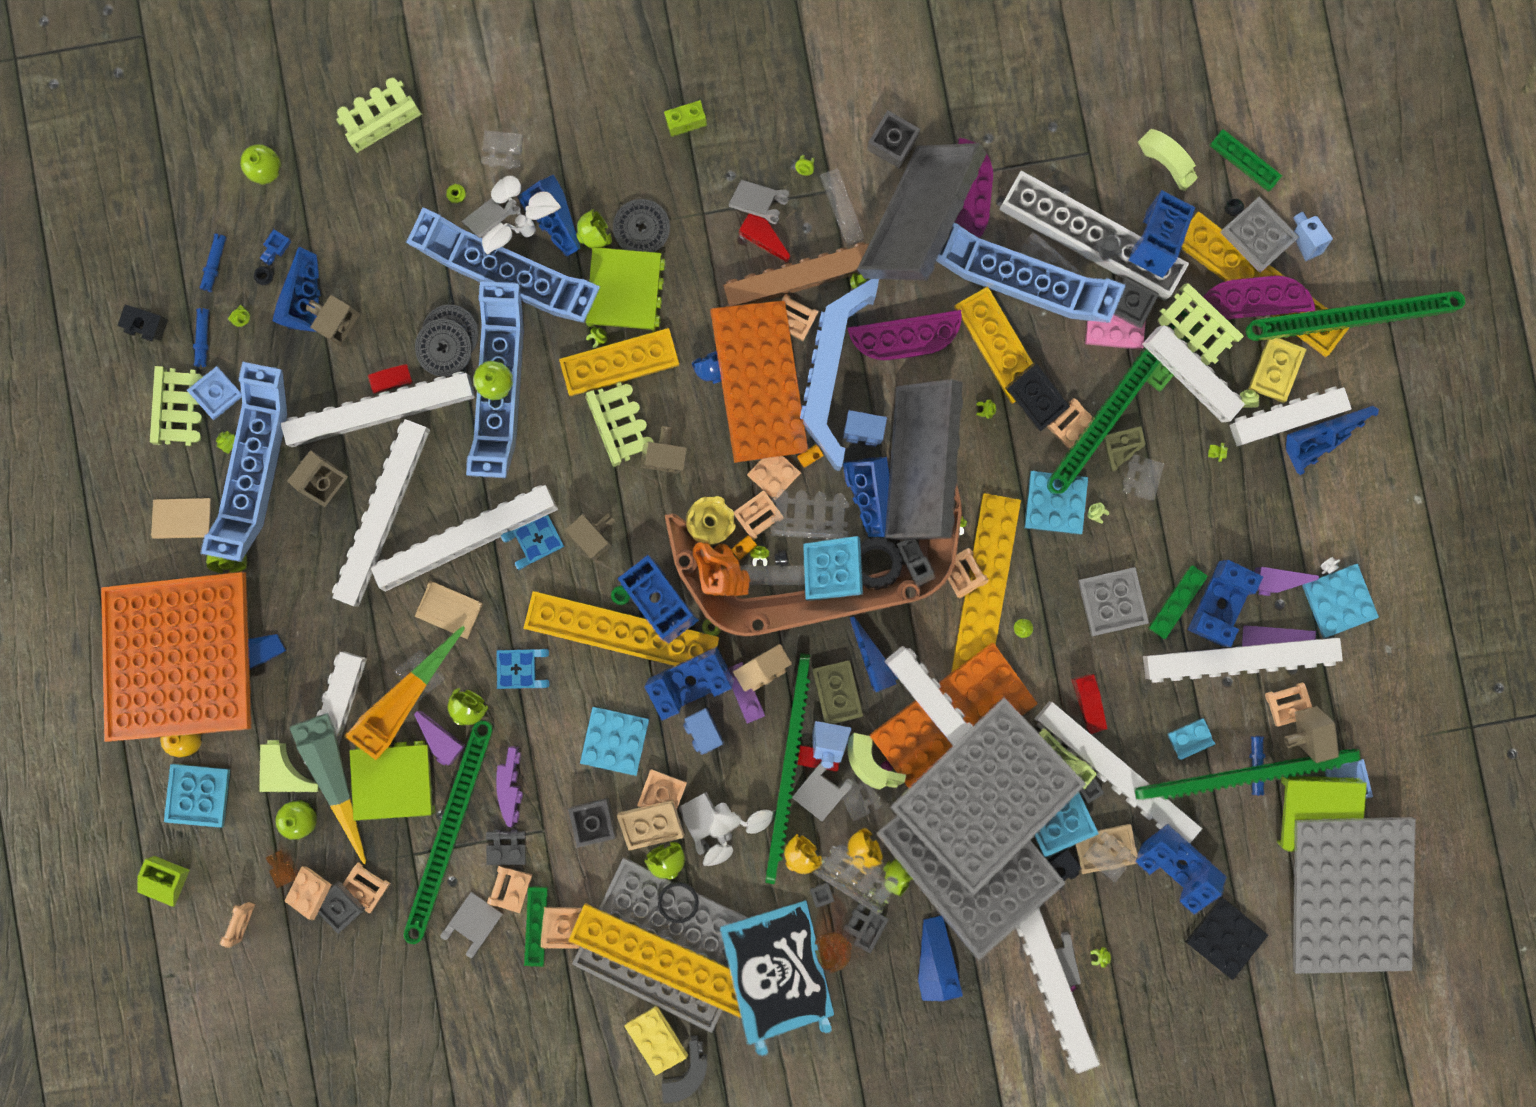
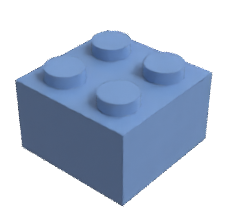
(864, 428)
(703, 730)

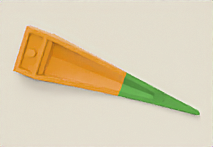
(383, 720)

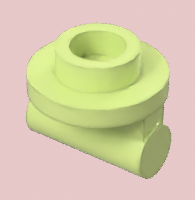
(1249, 398)

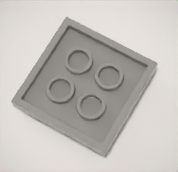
(1259, 234)
(1113, 601)

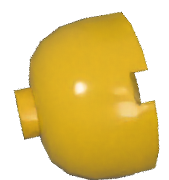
(181, 745)
(862, 845)
(801, 855)

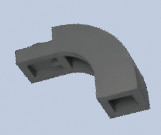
(916, 562)
(682, 1086)

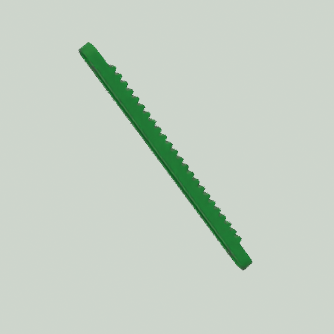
(1355, 316)
(1105, 419)
(787, 771)
(1243, 775)
(448, 832)

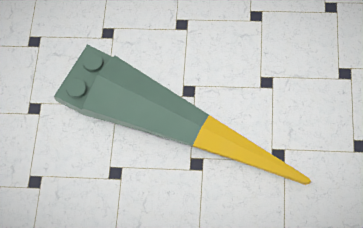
(320, 750)

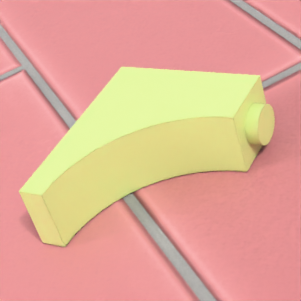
(278, 773)

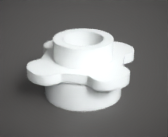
(1330, 565)

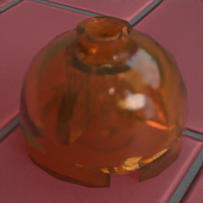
(833, 951)

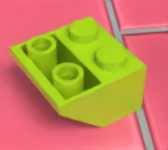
(161, 880)

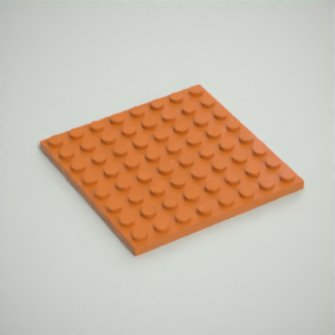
(175, 657)

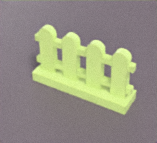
(382, 124)
(1209, 327)
(159, 415)
(611, 416)

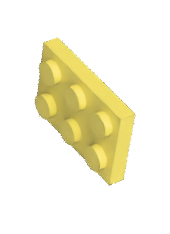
(1277, 369)
(656, 1040)

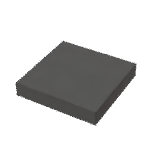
(1135, 303)
(340, 907)

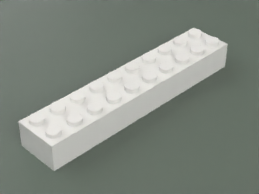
(1080, 229)

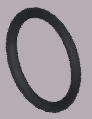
(695, 898)

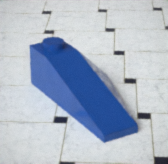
(558, 223)
(297, 292)
(870, 488)
(264, 649)
(878, 671)
(937, 968)

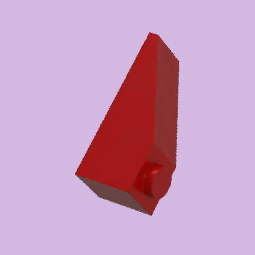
(759, 232)
(1090, 703)

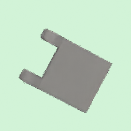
(757, 200)
(489, 216)
(820, 794)
(698, 819)
(474, 921)
(1067, 960)

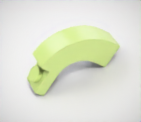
(1171, 155)
(865, 767)
(1081, 768)

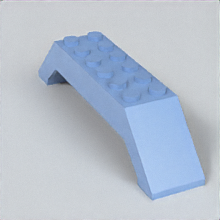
(465, 254)
(1029, 278)
(500, 342)
(825, 369)
(250, 464)

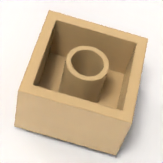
(762, 669)

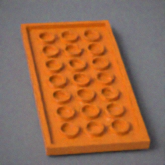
(759, 380)
(916, 743)

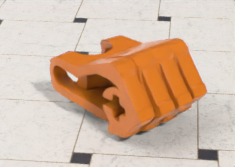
(720, 572)

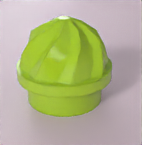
(1023, 628)

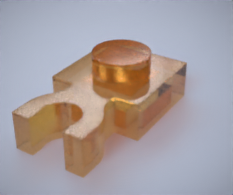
(282, 872)

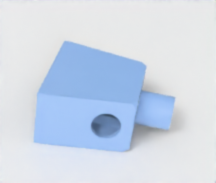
(1312, 236)
(829, 742)

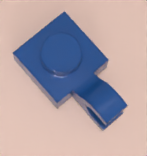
(275, 244)

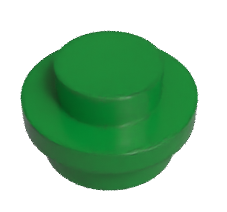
(620, 595)

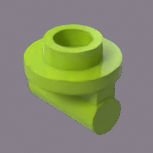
(239, 317)
(225, 441)

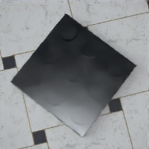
(1226, 938)

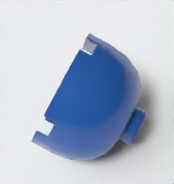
(708, 368)

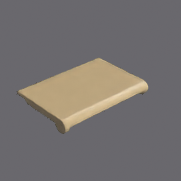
(181, 518)
(448, 609)

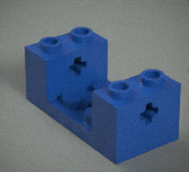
(1163, 237)
(1233, 585)
(670, 614)
(671, 691)
(1199, 878)

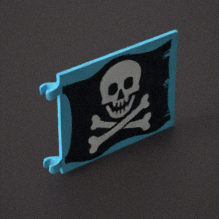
(777, 973)

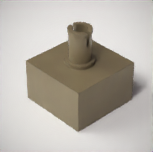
(333, 319)
(663, 455)
(317, 478)
(590, 535)
(1314, 734)

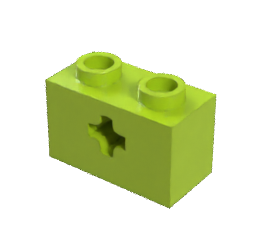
(685, 118)

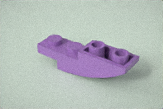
(507, 793)

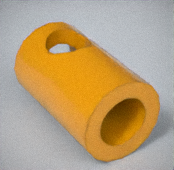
(810, 456)
(744, 547)

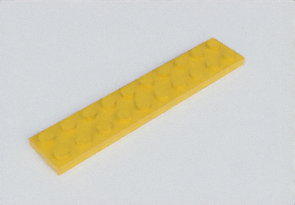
(1217, 254)
(993, 555)
(612, 630)
(656, 958)

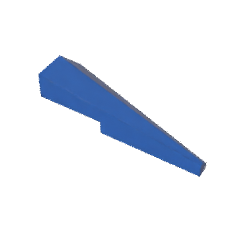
(1310, 443)

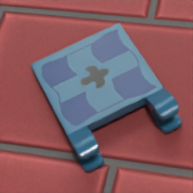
(535, 539)
(517, 669)

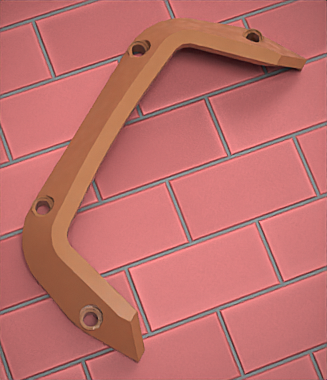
(792, 609)

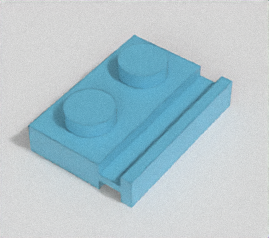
(1191, 739)

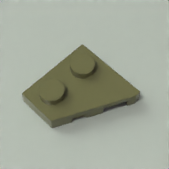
(1122, 445)

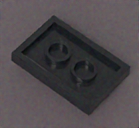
(1037, 397)

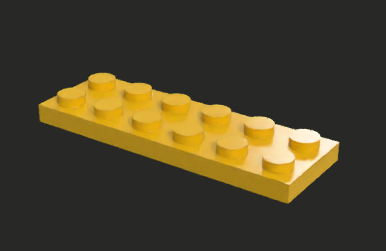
(994, 337)
(619, 362)

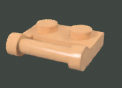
(798, 326)
(1075, 427)
(752, 511)
(960, 579)
(1285, 713)
(515, 892)
(363, 893)
(238, 924)

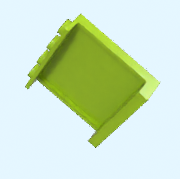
(627, 289)
(393, 784)
(1319, 799)

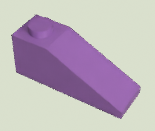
(1280, 580)
(747, 700)
(441, 742)

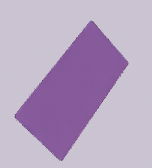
(1265, 635)

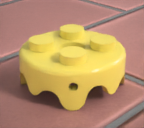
(720, 513)

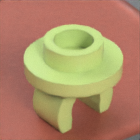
(1096, 511)

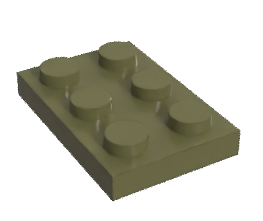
(837, 692)

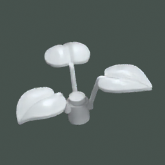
(539, 206)
(726, 821)

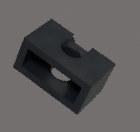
(153, 325)
(1065, 859)

